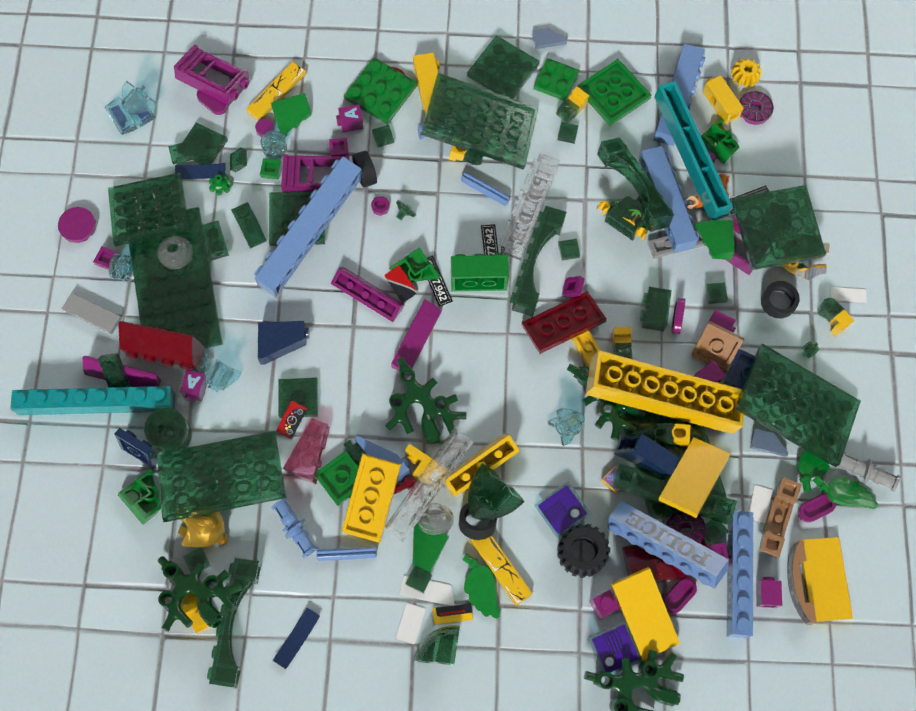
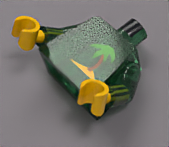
(625, 216)

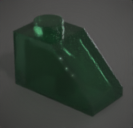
(248, 225)

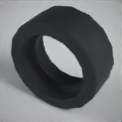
(364, 161)
(788, 289)
(473, 532)

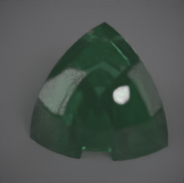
(490, 496)
(439, 646)

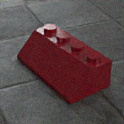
(160, 345)
(638, 559)

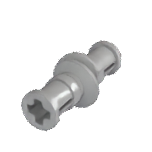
(869, 472)

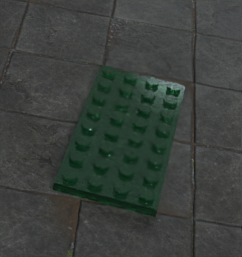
(181, 297)

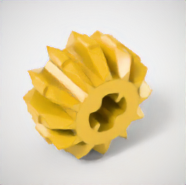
(746, 72)

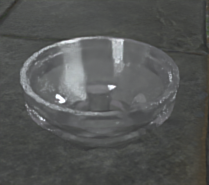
(176, 259)
(437, 523)

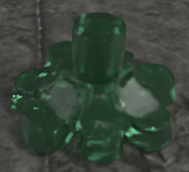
(404, 210)

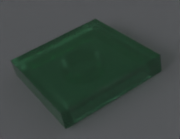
(214, 142)

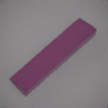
(367, 294)
(417, 334)
(136, 377)

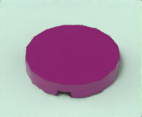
(77, 224)

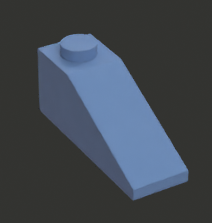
(377, 451)

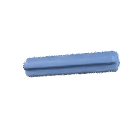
(485, 188)
(346, 553)

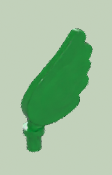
(809, 467)
(846, 492)
(481, 588)

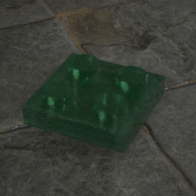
(300, 390)

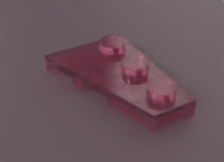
(307, 453)

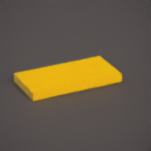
(694, 477)
(371, 498)
(826, 579)
(645, 612)

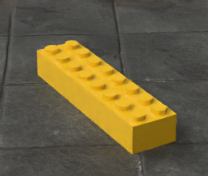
(664, 392)

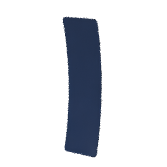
(201, 171)
(296, 638)

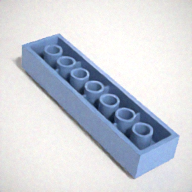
(308, 227)

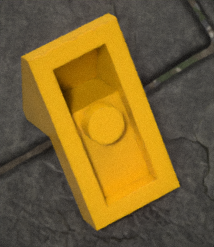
(416, 456)
(189, 606)

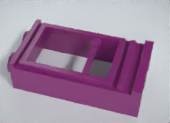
(184, 72)
(291, 171)

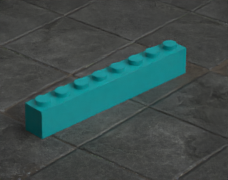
(693, 151)
(91, 400)

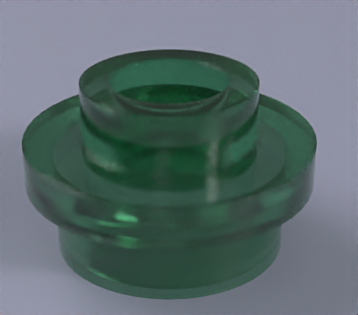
(810, 349)

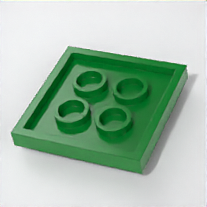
(380, 90)
(614, 92)

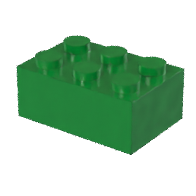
(479, 272)

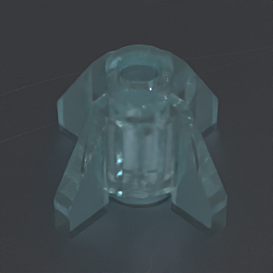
(135, 100)
(220, 375)
(568, 424)

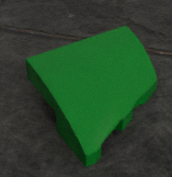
(291, 112)
(720, 141)
(718, 237)
(416, 266)
(142, 497)
(427, 549)

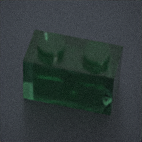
(655, 308)

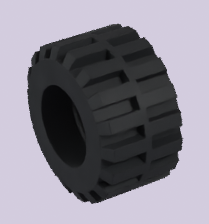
(590, 535)

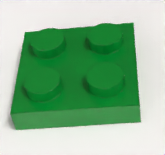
(556, 79)
(338, 477)

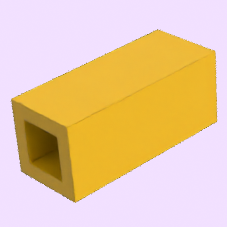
(722, 99)

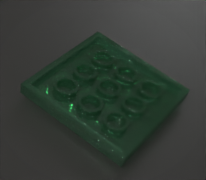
(148, 209)
(778, 227)

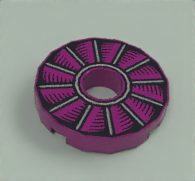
(762, 101)
(684, 520)

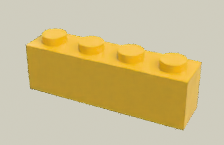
(426, 70)
(491, 455)

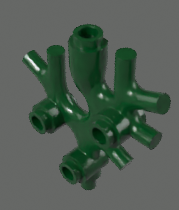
(421, 394)
(613, 416)
(205, 592)
(629, 680)

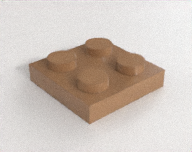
(717, 345)

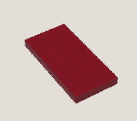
(563, 322)

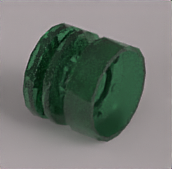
(160, 423)

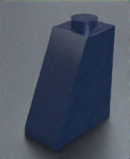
(280, 338)
(646, 454)

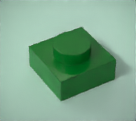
(270, 168)

